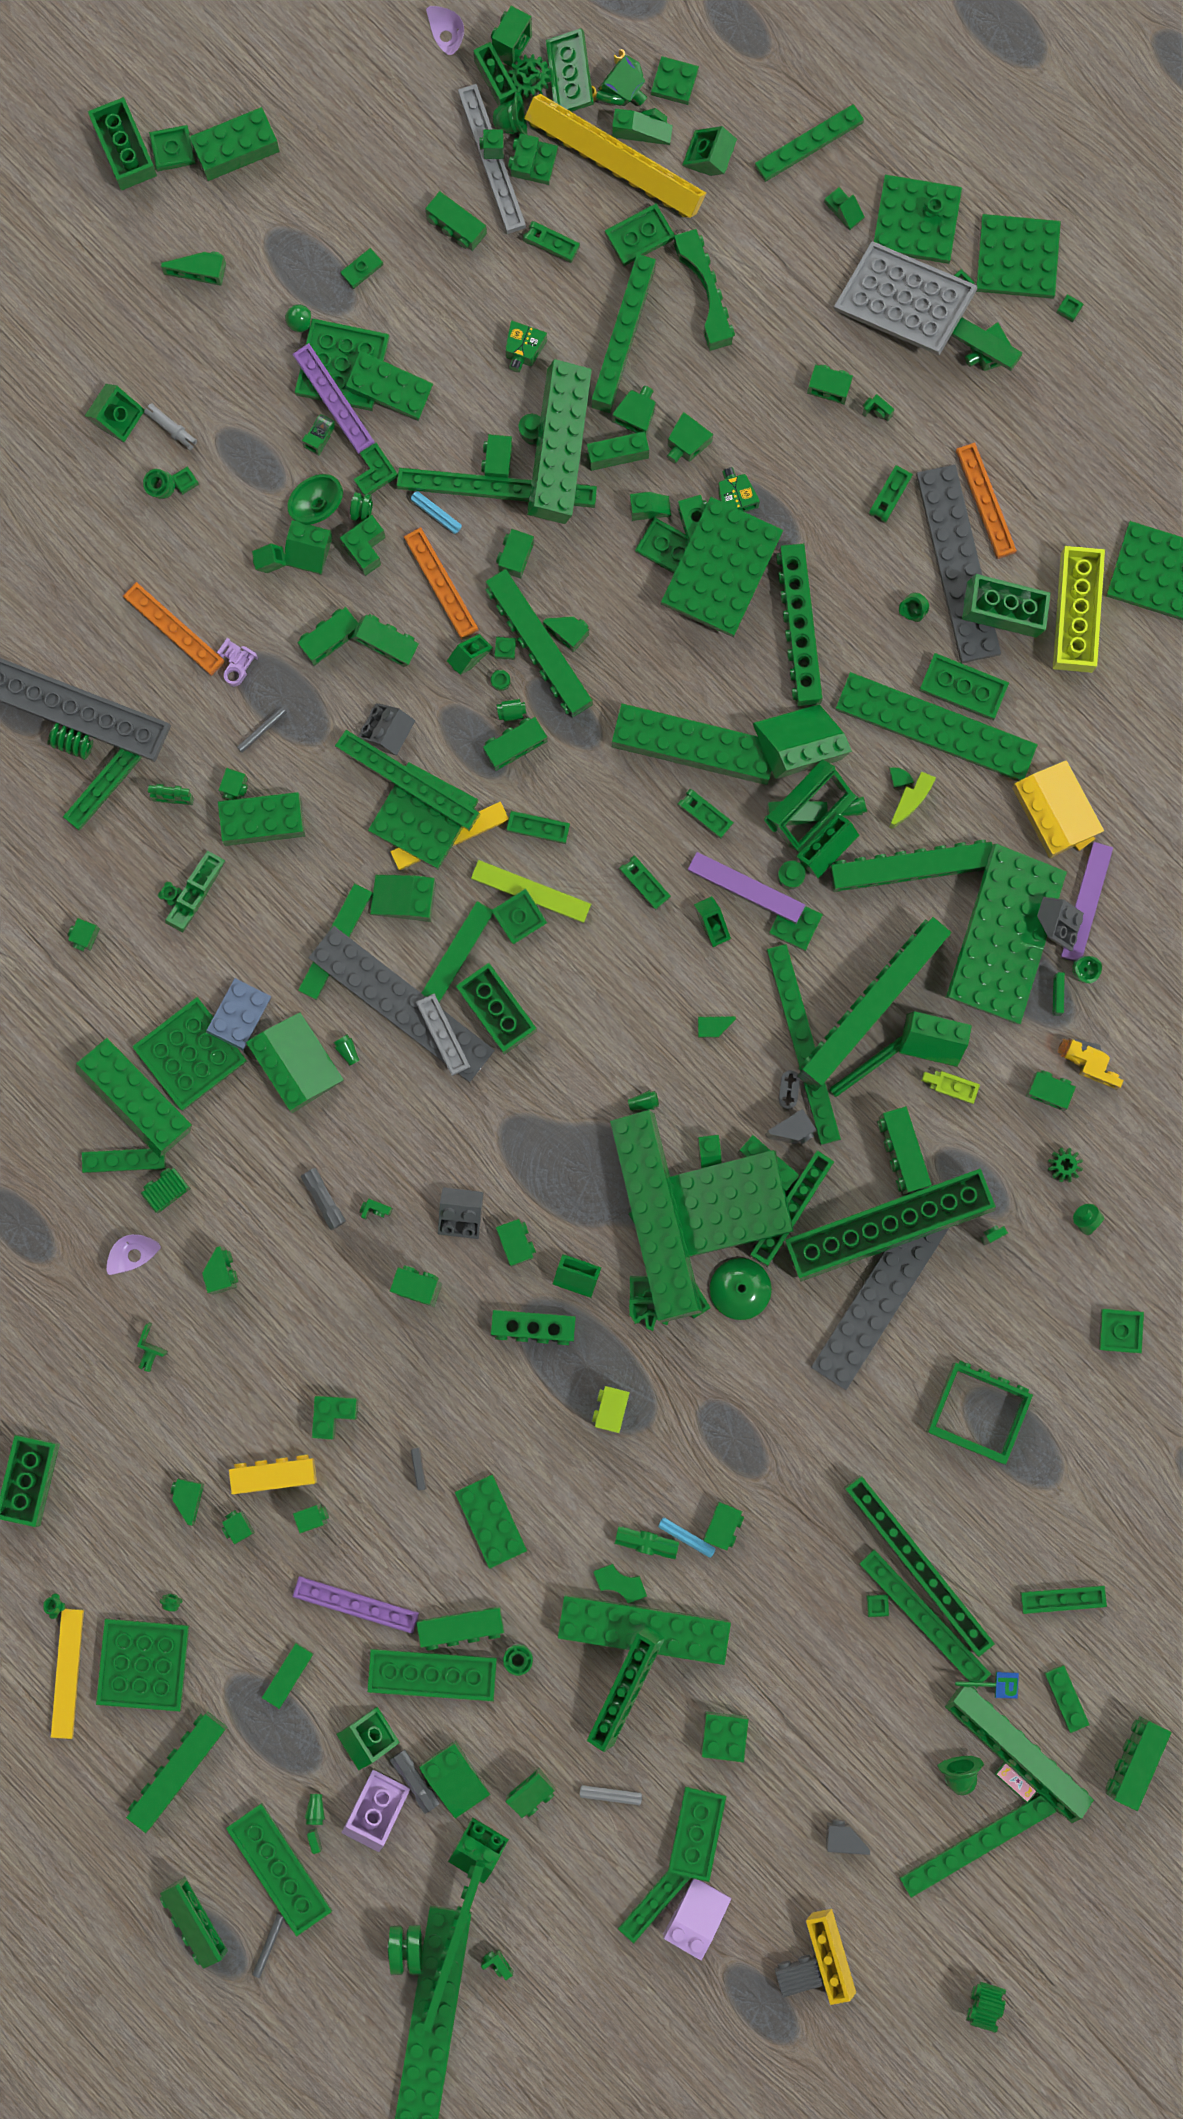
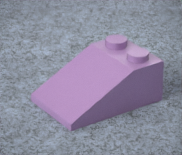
(375, 1811)
(697, 1918)

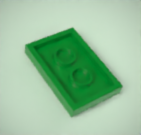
(639, 234)

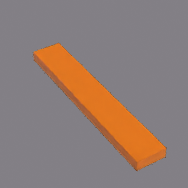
(986, 500)
(441, 583)
(173, 629)

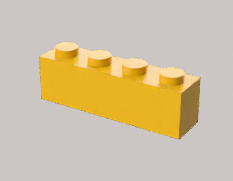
(272, 1476)
(831, 1956)

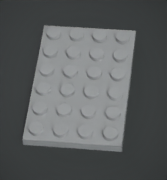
(905, 298)

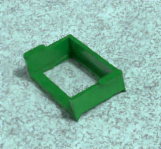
(800, 796)

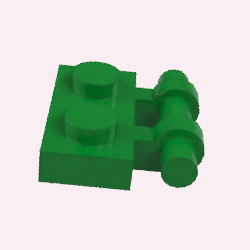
(172, 795)

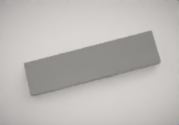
(443, 1034)

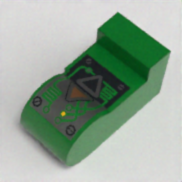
(319, 434)

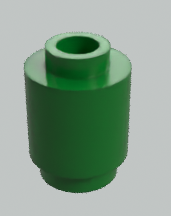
(511, 710)

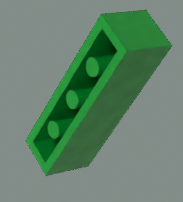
(459, 1627)

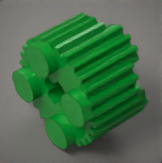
(986, 2006)

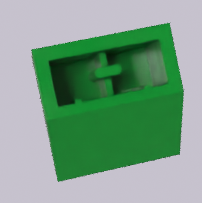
(218, 1272)
(476, 1844)

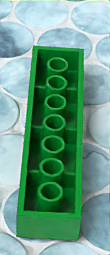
(559, 441)
(691, 744)
(618, 1624)

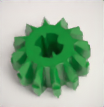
(1071, 1162)

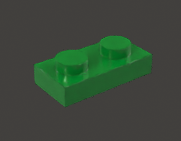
(993, 1234)

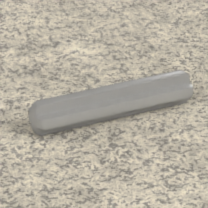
(610, 1795)

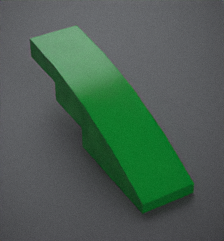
(195, 891)

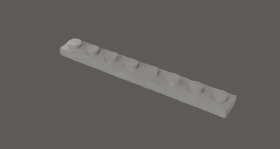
(494, 168)

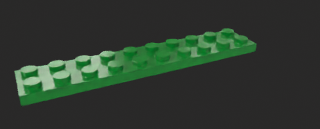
(936, 727)
(429, 2051)

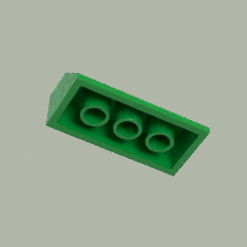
(194, 1923)

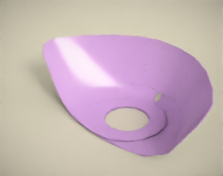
(442, 20)
(118, 1256)

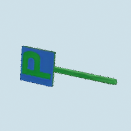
(1005, 1685)

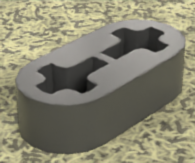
(784, 1089)

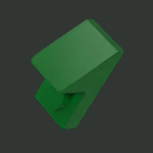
(845, 208)

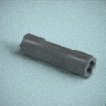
(323, 1199)
(423, 1794)

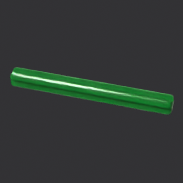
(866, 1068)

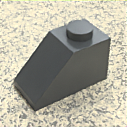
(843, 1839)

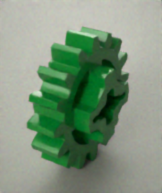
(527, 74)

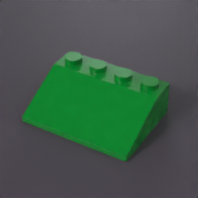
(801, 740)
(295, 1062)

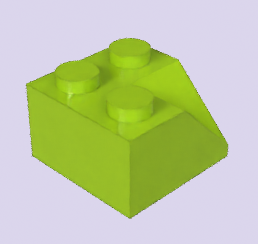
(611, 1409)

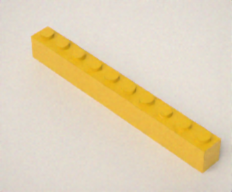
(615, 156)

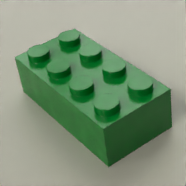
(122, 143)
(234, 144)
(1006, 605)
(261, 819)
(496, 1008)
(904, 1151)
(416, 1287)
(27, 1480)
(1138, 1763)

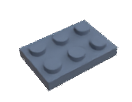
(238, 1014)

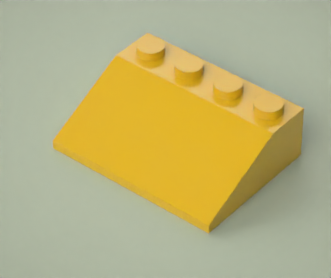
(1057, 808)

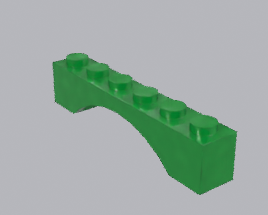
(691, 254)

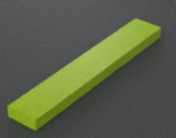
(542, 895)

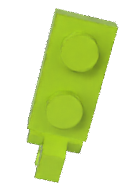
(952, 1086)

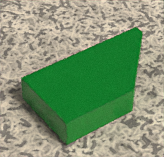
(713, 1026)

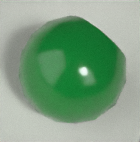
(298, 318)

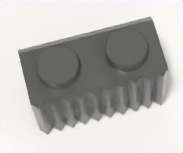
(798, 1976)

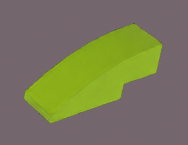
(912, 799)

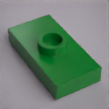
(361, 268)

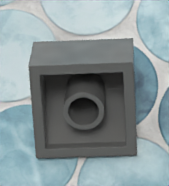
(793, 1129)

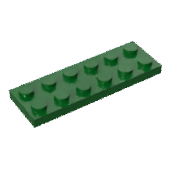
(432, 1675)
(279, 1869)

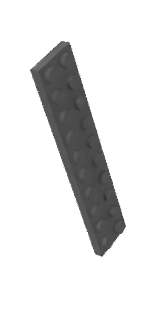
(955, 557)
(81, 711)
(392, 997)
(874, 1309)

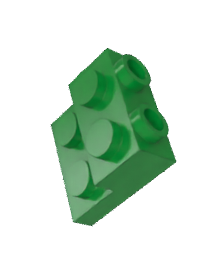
(533, 159)

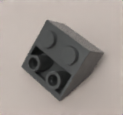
(386, 728)
(1060, 921)
(460, 1213)

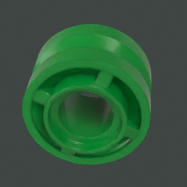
(150, 484)
(361, 507)
(518, 1669)

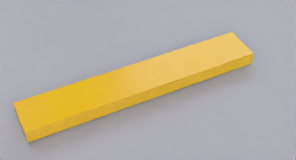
(488, 819)
(67, 1673)

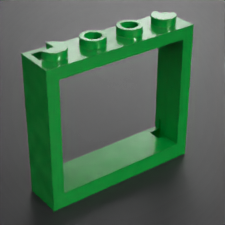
(1000, 1383)

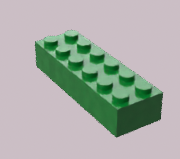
(133, 1097)

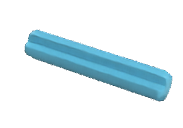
(435, 512)
(686, 1537)

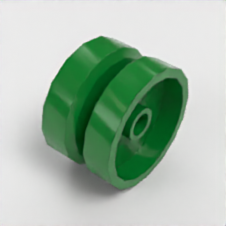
(405, 1950)

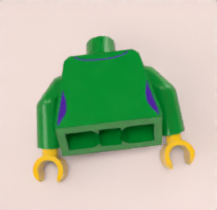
(622, 83)

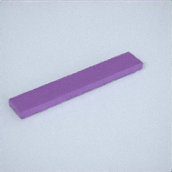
(333, 398)
(746, 887)
(1089, 896)
(355, 1604)

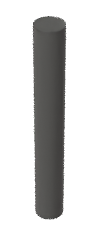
(261, 729)
(268, 1945)

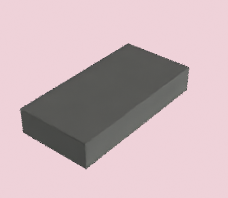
(418, 1469)

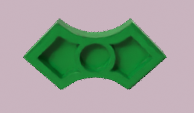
(629, 1587)

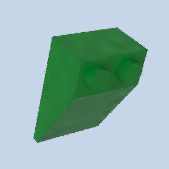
(403, 897)
(454, 1779)

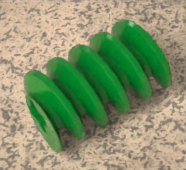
(70, 742)

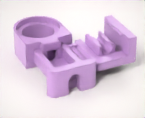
(240, 658)

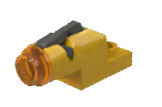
(1092, 1061)

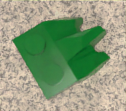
(641, 1302)

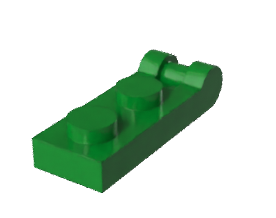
(551, 242)
(891, 493)
(705, 814)
(645, 883)

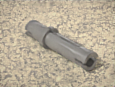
(177, 431)

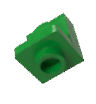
(880, 407)
(379, 1209)
(500, 1966)

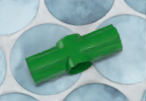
(646, 1542)

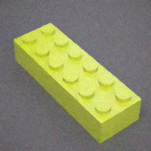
(1078, 609)

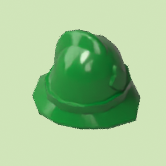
(511, 116)
(961, 1773)

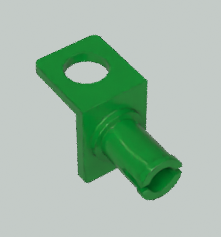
(150, 1350)

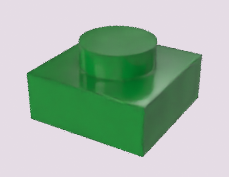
(505, 648)

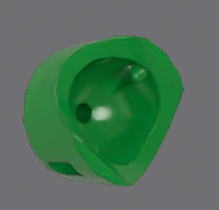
(529, 428)
(914, 607)
(791, 875)
(1087, 969)
(1088, 1218)

